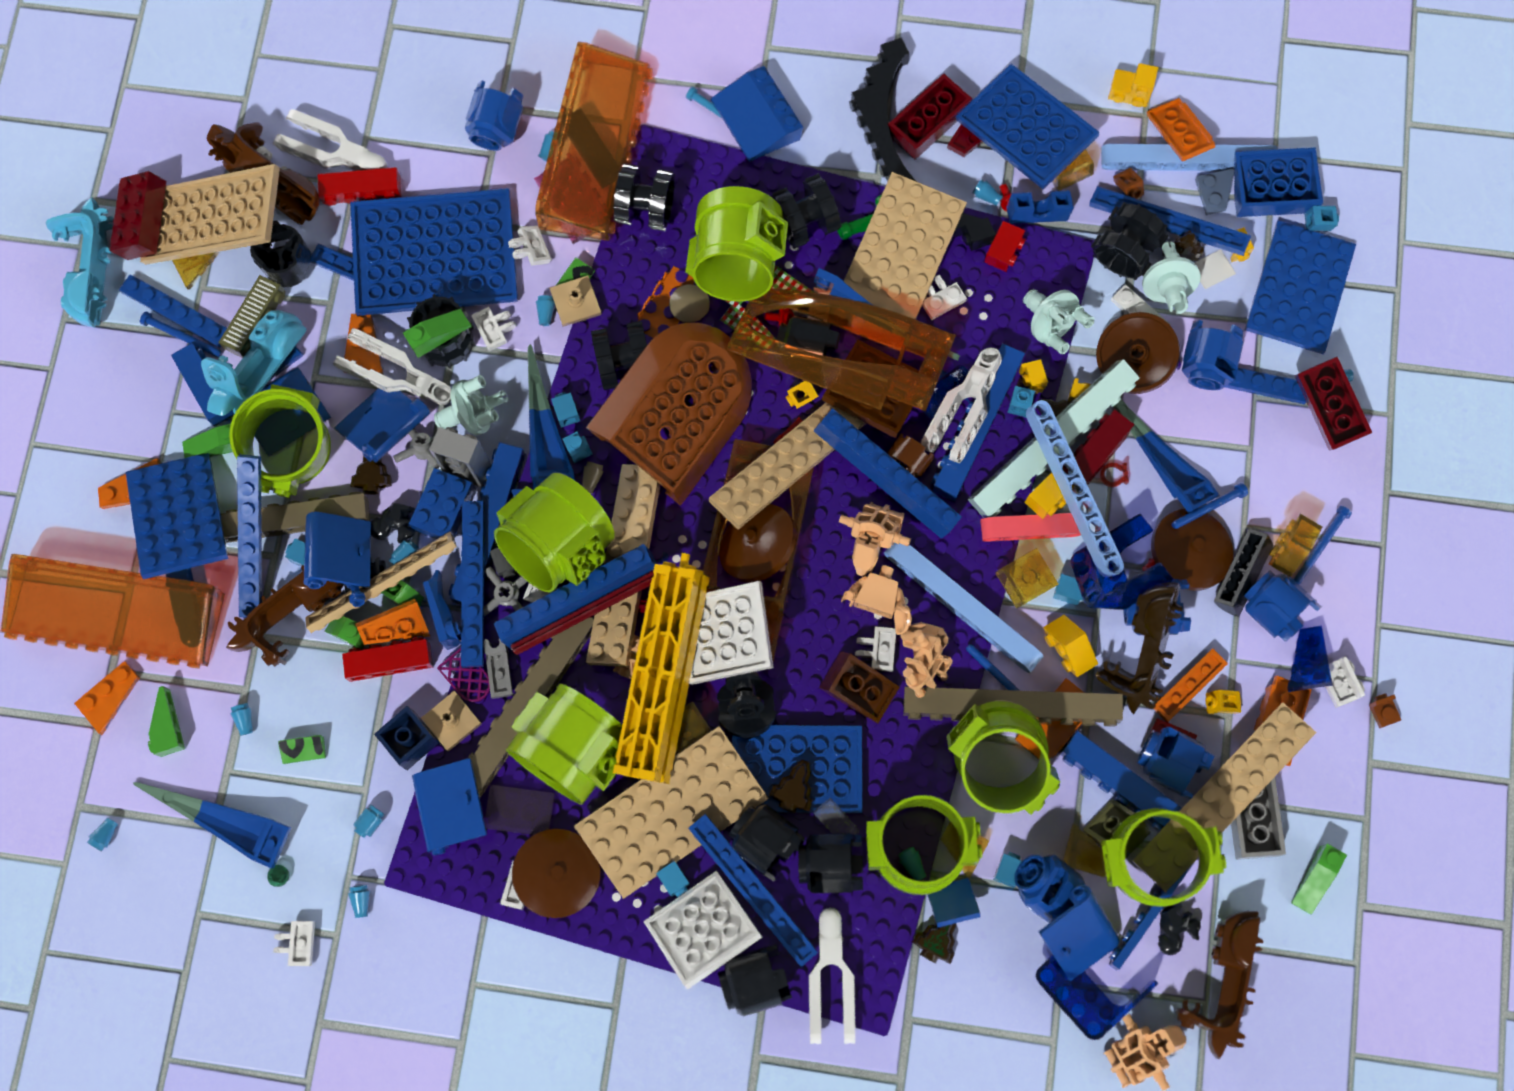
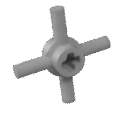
(419, 447)
(501, 586)

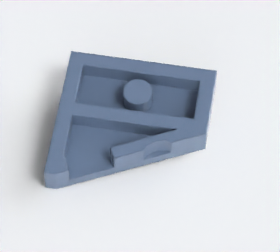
(1215, 190)

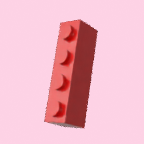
(359, 185)
(387, 660)

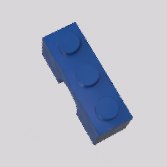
(1054, 208)

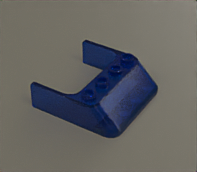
(1116, 591)
(1084, 1000)

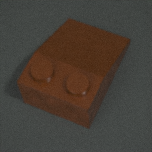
(859, 686)

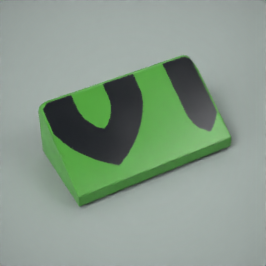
(576, 270)
(302, 749)

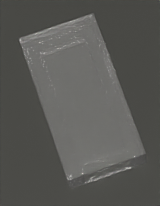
(835, 819)

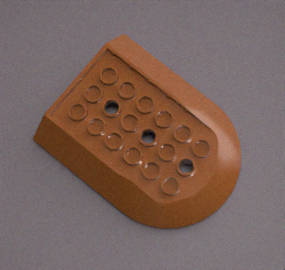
(654, 398)

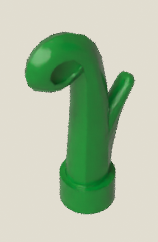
(855, 226)

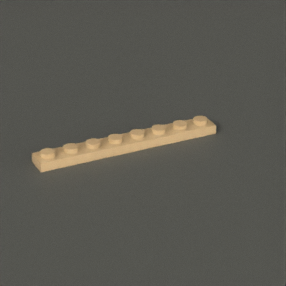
(382, 581)

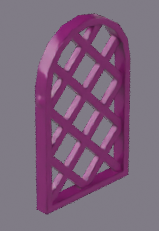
(460, 669)

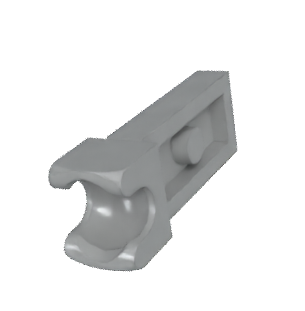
(498, 670)

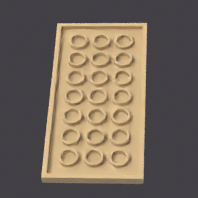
(217, 214)
(904, 245)
(651, 819)

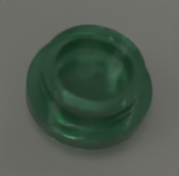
(278, 876)

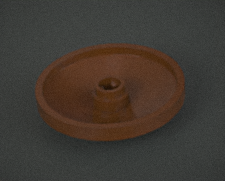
(1145, 344)
(759, 546)
(1193, 552)
(555, 873)

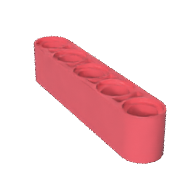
(1028, 527)

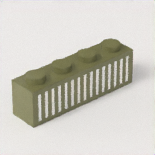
(261, 299)

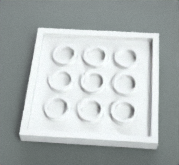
(732, 634)
(702, 930)

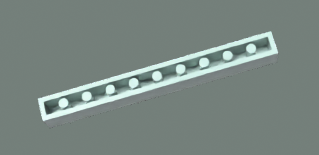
(1072, 420)

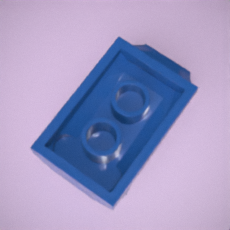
(447, 629)

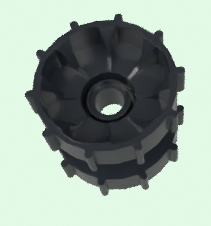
(633, 195)
(815, 207)
(1133, 233)
(456, 348)
(618, 355)

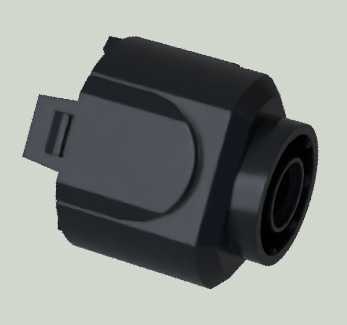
(274, 260)
(809, 335)
(764, 838)
(829, 864)
(752, 984)

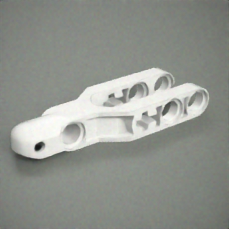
(348, 154)
(415, 382)
(975, 385)
(831, 953)

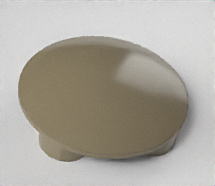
(689, 303)

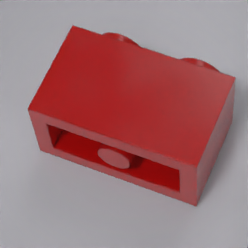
(1004, 246)

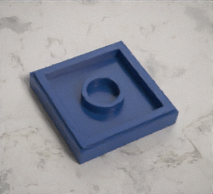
(954, 903)

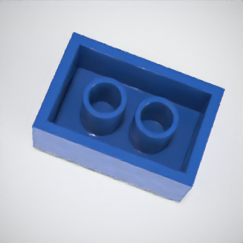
(441, 505)

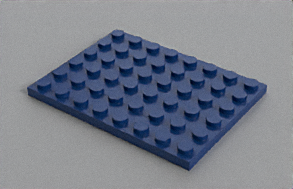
(431, 247)

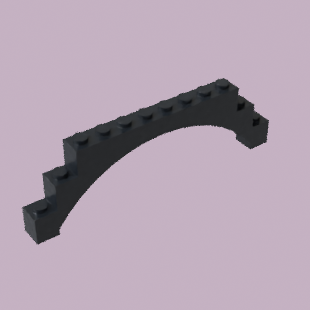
(871, 112)

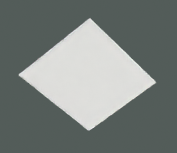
(1214, 269)

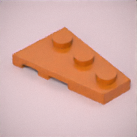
(354, 352)
(116, 491)
(396, 623)
(103, 700)

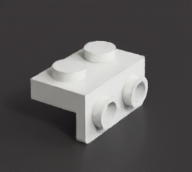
(1345, 683)

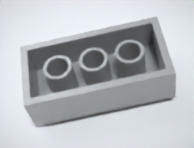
(460, 455)
(1258, 828)

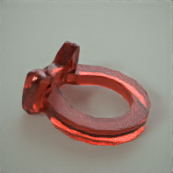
(1125, 479)

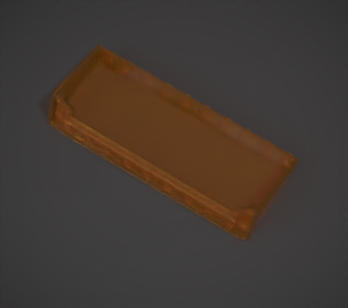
(592, 142)
(110, 611)

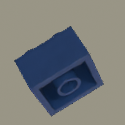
(407, 738)

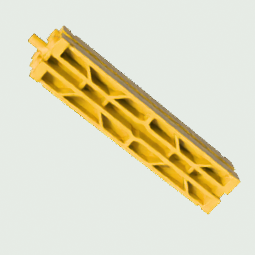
(662, 672)

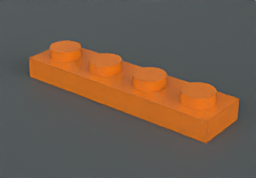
(1190, 685)

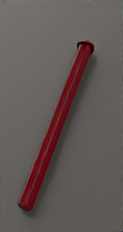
(582, 613)

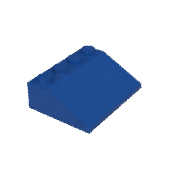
(757, 114)
(1276, 182)

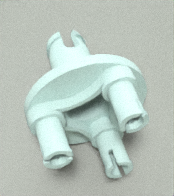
(1171, 279)
(1055, 316)
(470, 407)

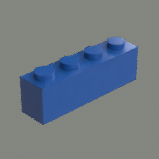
(189, 364)

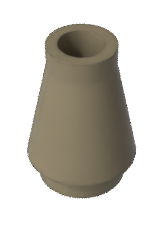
(591, 476)

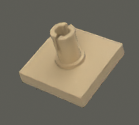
(575, 301)
(451, 721)

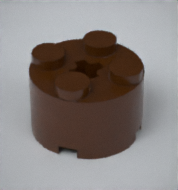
(910, 455)

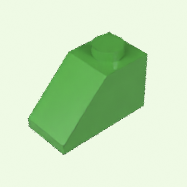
(402, 593)
(346, 631)

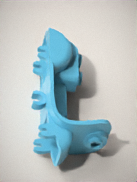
(85, 288)
(270, 345)

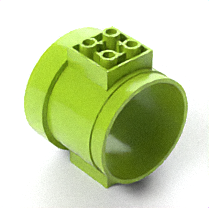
(736, 243)
(255, 411)
(554, 533)
(996, 718)
(567, 742)
(967, 830)
(1207, 842)

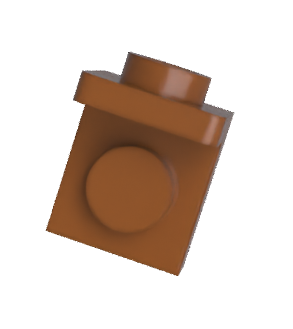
(1130, 183)
(1385, 710)

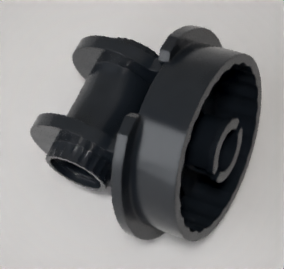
(746, 705)

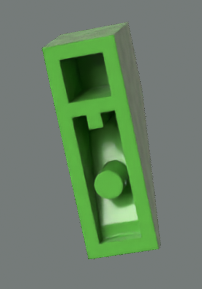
(436, 331)
(214, 441)
(164, 727)
(1318, 877)

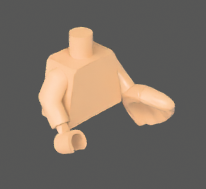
(882, 597)

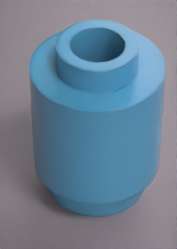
(402, 551)
(368, 821)

